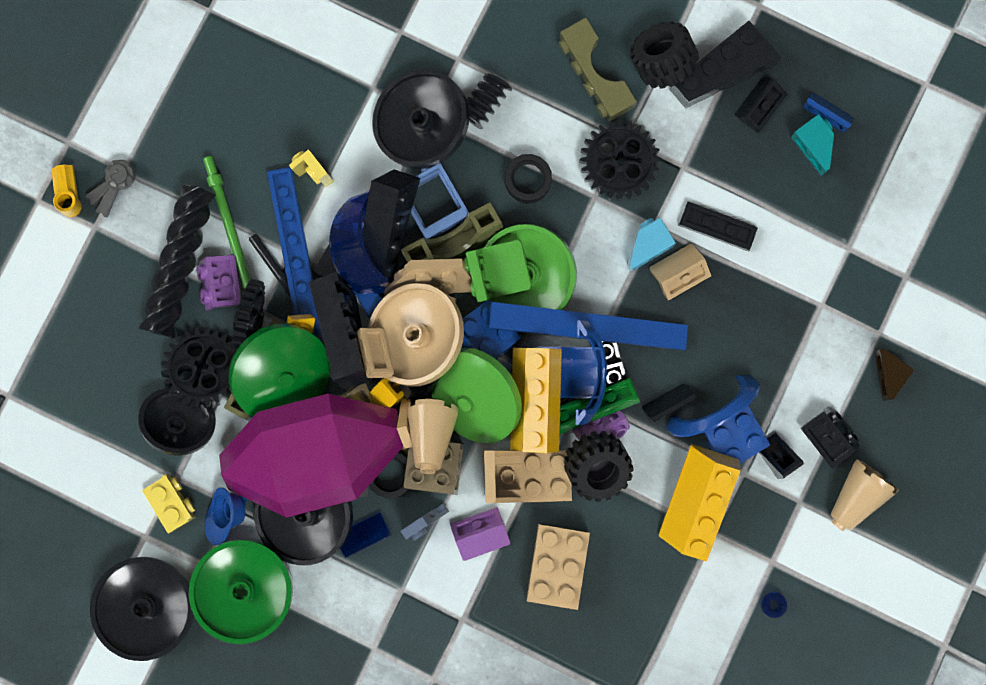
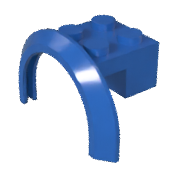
(480, 337)
(584, 372)
(730, 429)

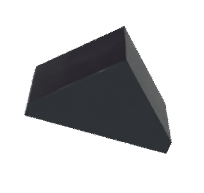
(780, 457)

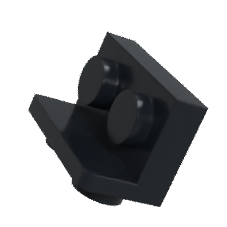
(831, 436)

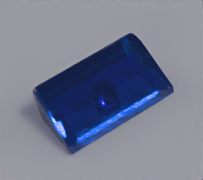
(365, 534)

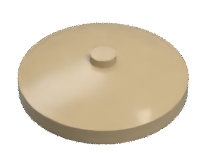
(421, 332)

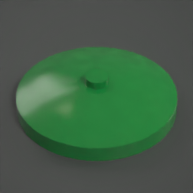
(278, 368)
(240, 591)

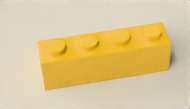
(539, 384)
(699, 501)

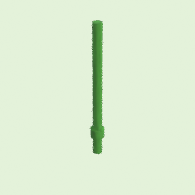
(215, 182)

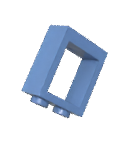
(448, 222)

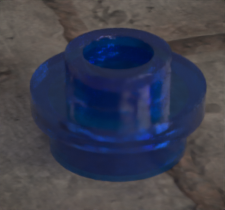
(782, 604)

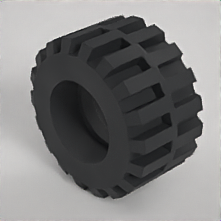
(664, 54)
(607, 480)

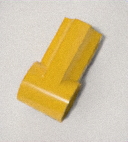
(65, 188)

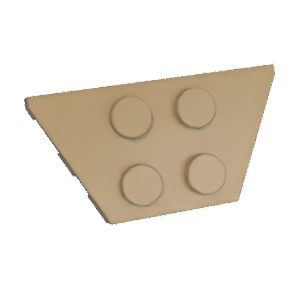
(444, 274)

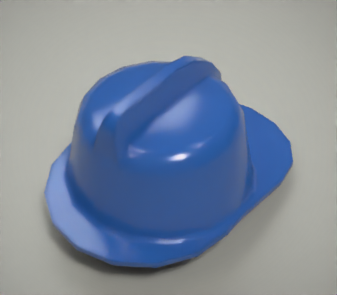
(224, 513)

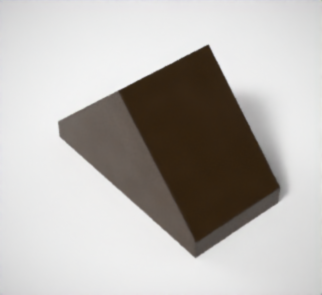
(892, 373)

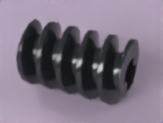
(485, 98)

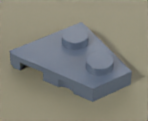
(418, 527)

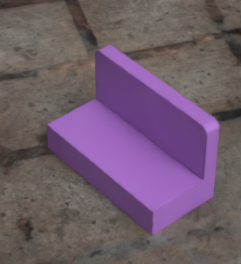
(480, 534)

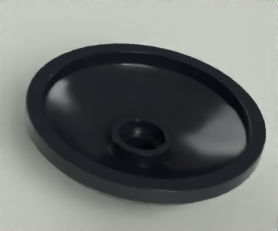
(163, 411)

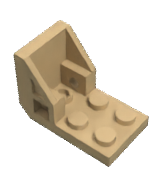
(526, 477)

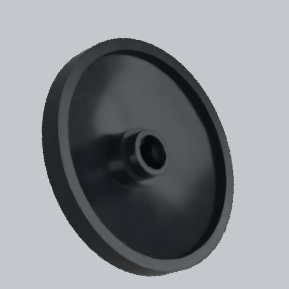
(420, 119)
(306, 536)
(141, 608)

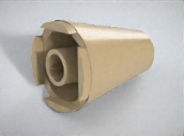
(430, 432)
(861, 496)

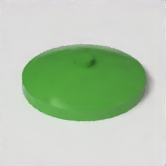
(549, 266)
(484, 396)

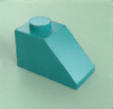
(816, 142)

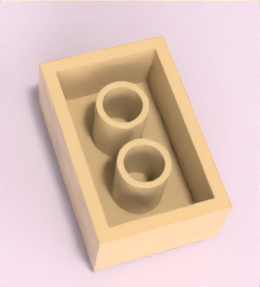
(558, 567)

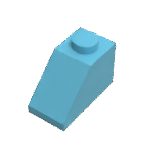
(650, 242)

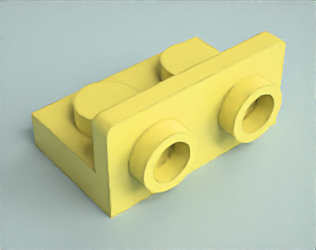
(306, 162)
(169, 503)

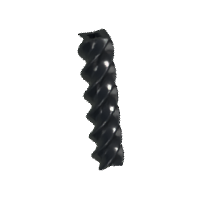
(177, 261)

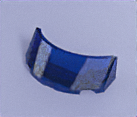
(349, 250)

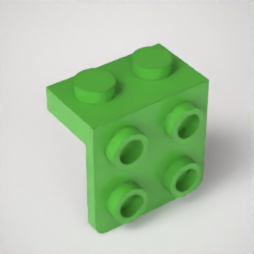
(498, 270)

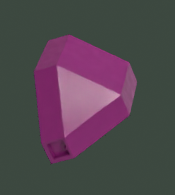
(310, 453)

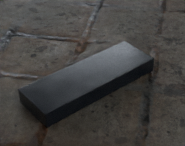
(718, 226)

